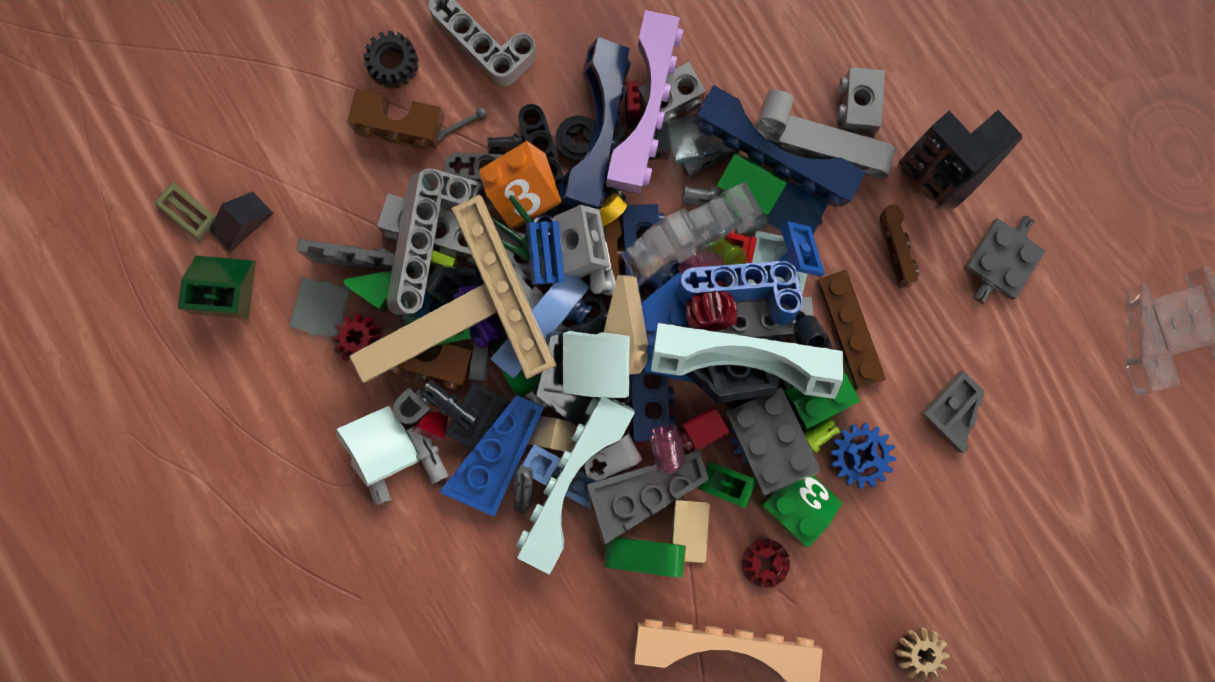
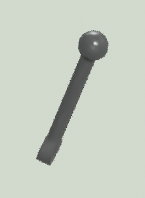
(480, 113)

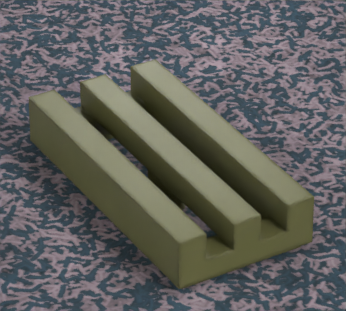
(204, 225)

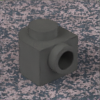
(411, 407)

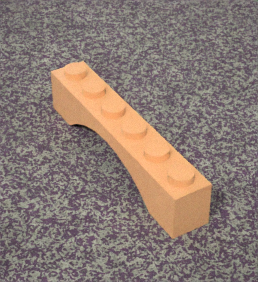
(663, 645)

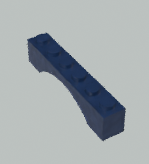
(604, 73)
(726, 119)

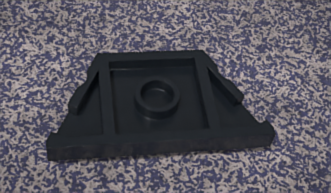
(550, 382)
(735, 382)

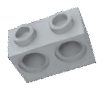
(676, 101)

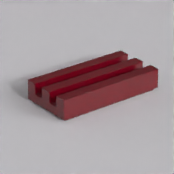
(632, 104)

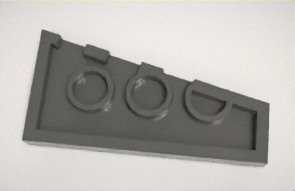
(348, 256)

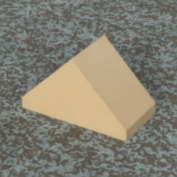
(553, 434)

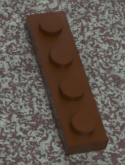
(851, 329)

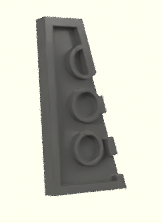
(636, 495)

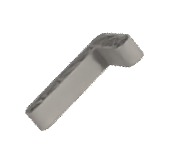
(819, 140)
(425, 231)

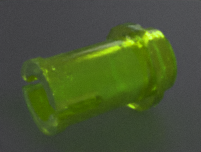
(729, 253)

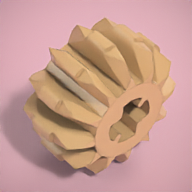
(915, 664)

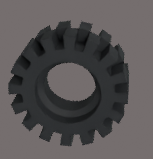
(383, 45)

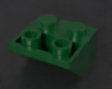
(217, 287)

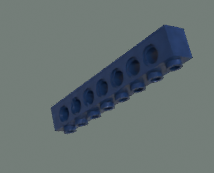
(637, 219)

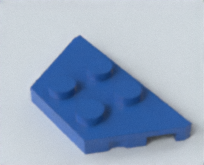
(667, 309)

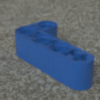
(703, 279)

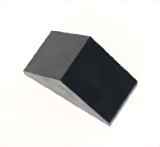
(239, 219)

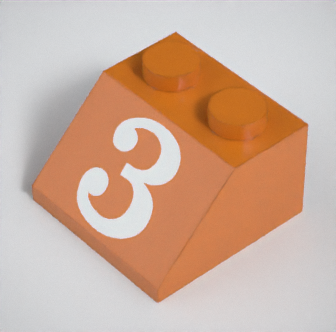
(526, 176)

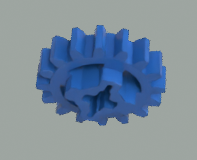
(868, 444)

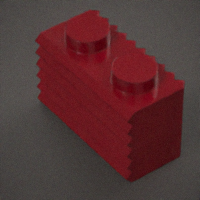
(703, 430)

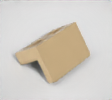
(691, 528)

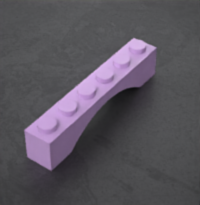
(630, 159)

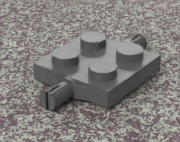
(1004, 259)

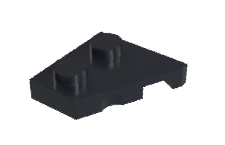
(448, 279)

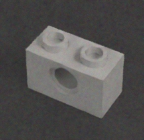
(870, 87)
(582, 241)

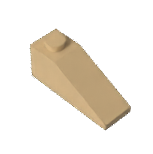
(627, 318)

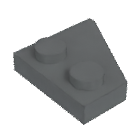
(955, 410)

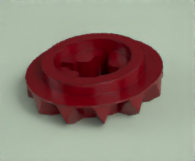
(752, 565)

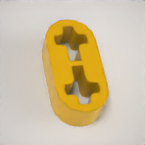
(611, 209)

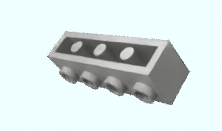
(755, 322)

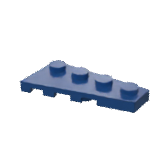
(492, 462)

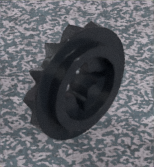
(574, 126)

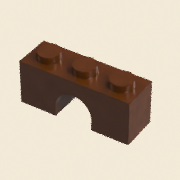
(419, 127)
(450, 367)

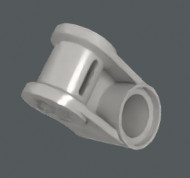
(617, 458)

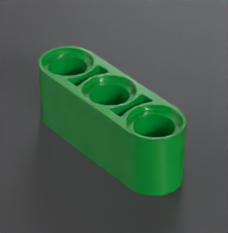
(645, 556)

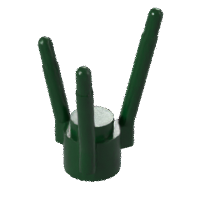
(523, 250)

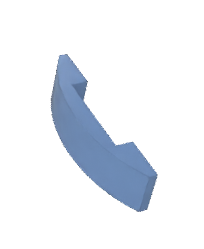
(549, 314)
(545, 466)

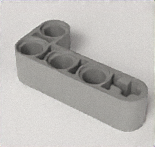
(478, 37)

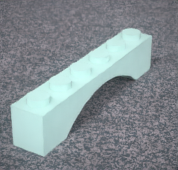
(807, 368)
(545, 539)

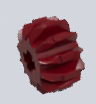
(711, 311)
(360, 326)

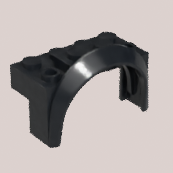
(953, 161)

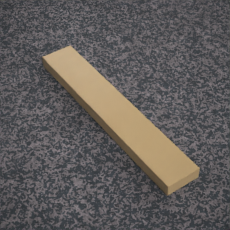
(503, 286)
(423, 333)

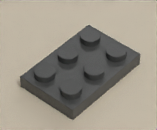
(773, 442)

